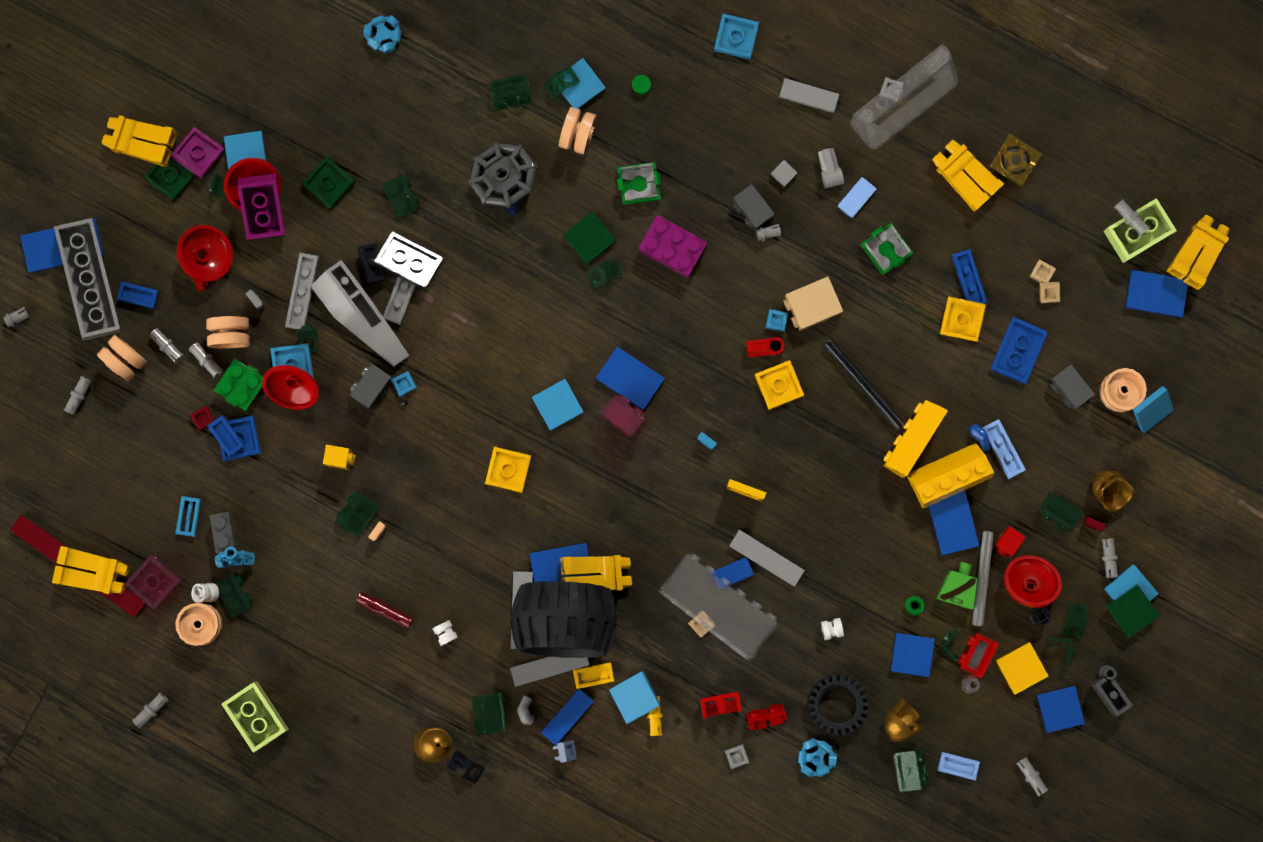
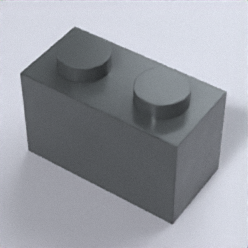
(752, 207)
(370, 386)
(1071, 387)
(223, 531)

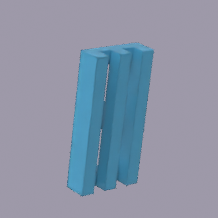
(196, 516)

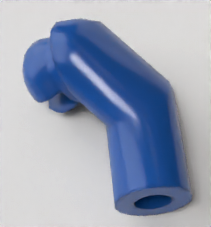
(981, 435)

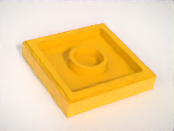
(962, 319)
(779, 385)
(508, 469)
(745, 490)
(1021, 668)

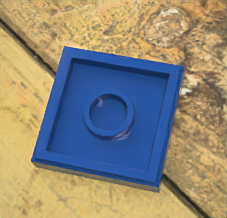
(247, 432)
(912, 654)
(1060, 709)

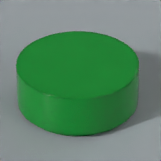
(641, 84)

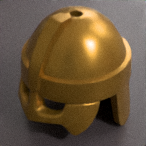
(1112, 490)
(901, 720)
(426, 742)

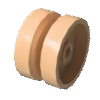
(577, 130)
(227, 332)
(120, 360)
(1132, 384)
(210, 624)

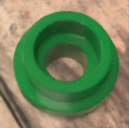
(919, 601)

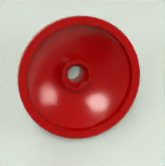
(246, 168)
(215, 251)
(290, 387)
(1036, 574)

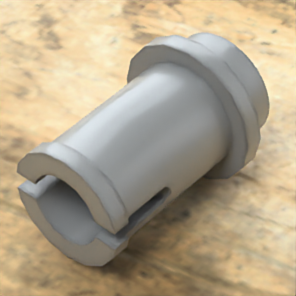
(768, 232)
(15, 317)

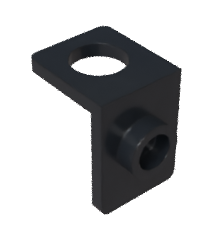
(463, 766)

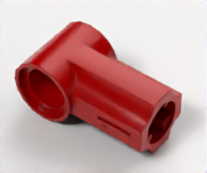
(762, 347)

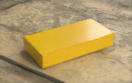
(593, 675)

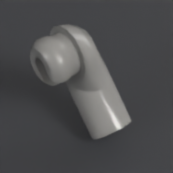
(523, 712)

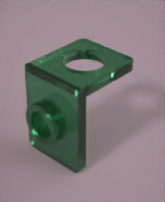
(557, 84)
(215, 186)
(607, 271)
(308, 332)
(1076, 617)
(947, 638)
(1070, 650)

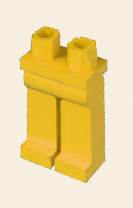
(140, 140)
(967, 175)
(1211, 243)
(607, 566)
(105, 568)

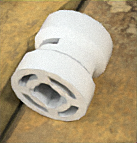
(205, 592)
(832, 629)
(448, 635)

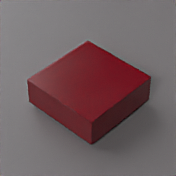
(202, 418)
(1094, 524)

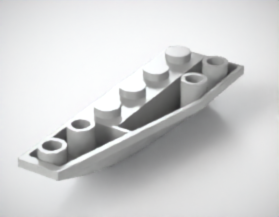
(356, 312)

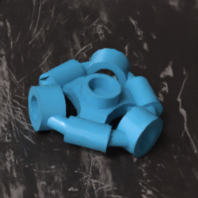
(383, 33)
(239, 558)
(816, 758)

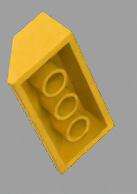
(915, 438)
(950, 475)

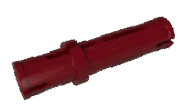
(384, 610)

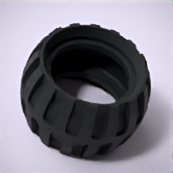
(563, 619)

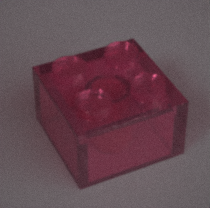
(623, 416)
(154, 582)

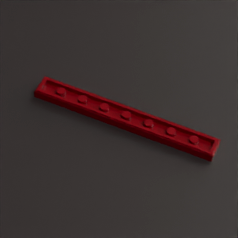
(51, 546)

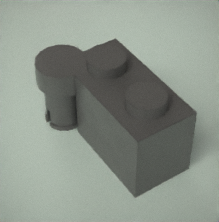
(1110, 691)

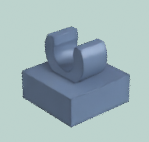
(566, 751)

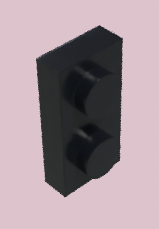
(367, 255)

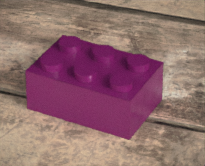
(261, 206)
(672, 246)

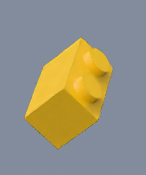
(338, 457)

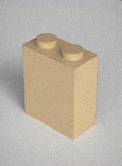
(813, 304)

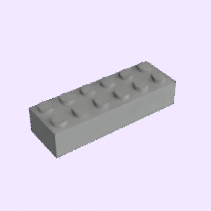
(87, 279)

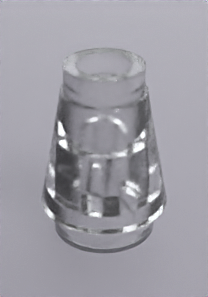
(966, 684)

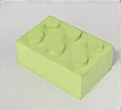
(1126, 239)
(255, 716)

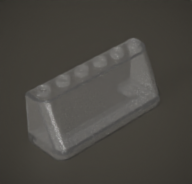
(906, 98)
(719, 606)

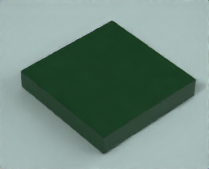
(170, 180)
(328, 182)
(589, 238)
(1132, 611)

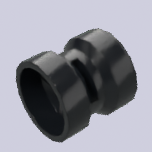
(1037, 618)

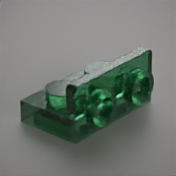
(510, 92)
(400, 196)
(1059, 511)
(356, 513)
(234, 595)
(489, 714)
(911, 770)

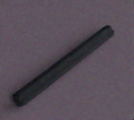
(864, 384)

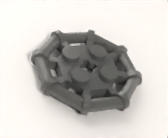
(502, 185)

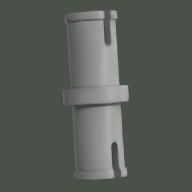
(1131, 217)
(166, 345)
(205, 360)
(77, 395)
(1109, 558)
(150, 710)
(1032, 776)

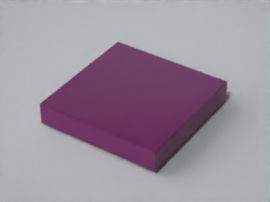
(197, 152)

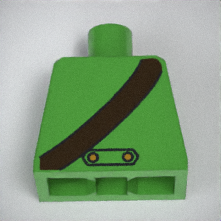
(959, 587)

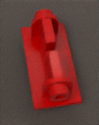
(757, 718)

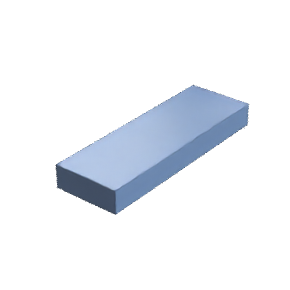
(1004, 449)

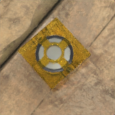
(1014, 161)

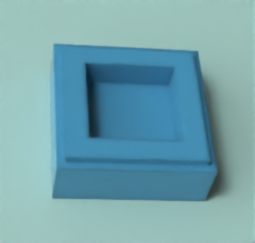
(776, 320)
(404, 383)
(708, 442)

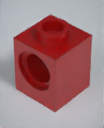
(1009, 542)

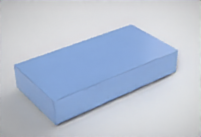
(856, 197)
(958, 766)

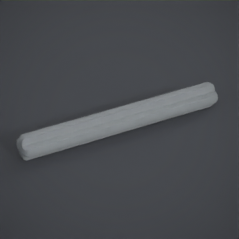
(982, 579)

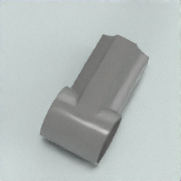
(830, 173)

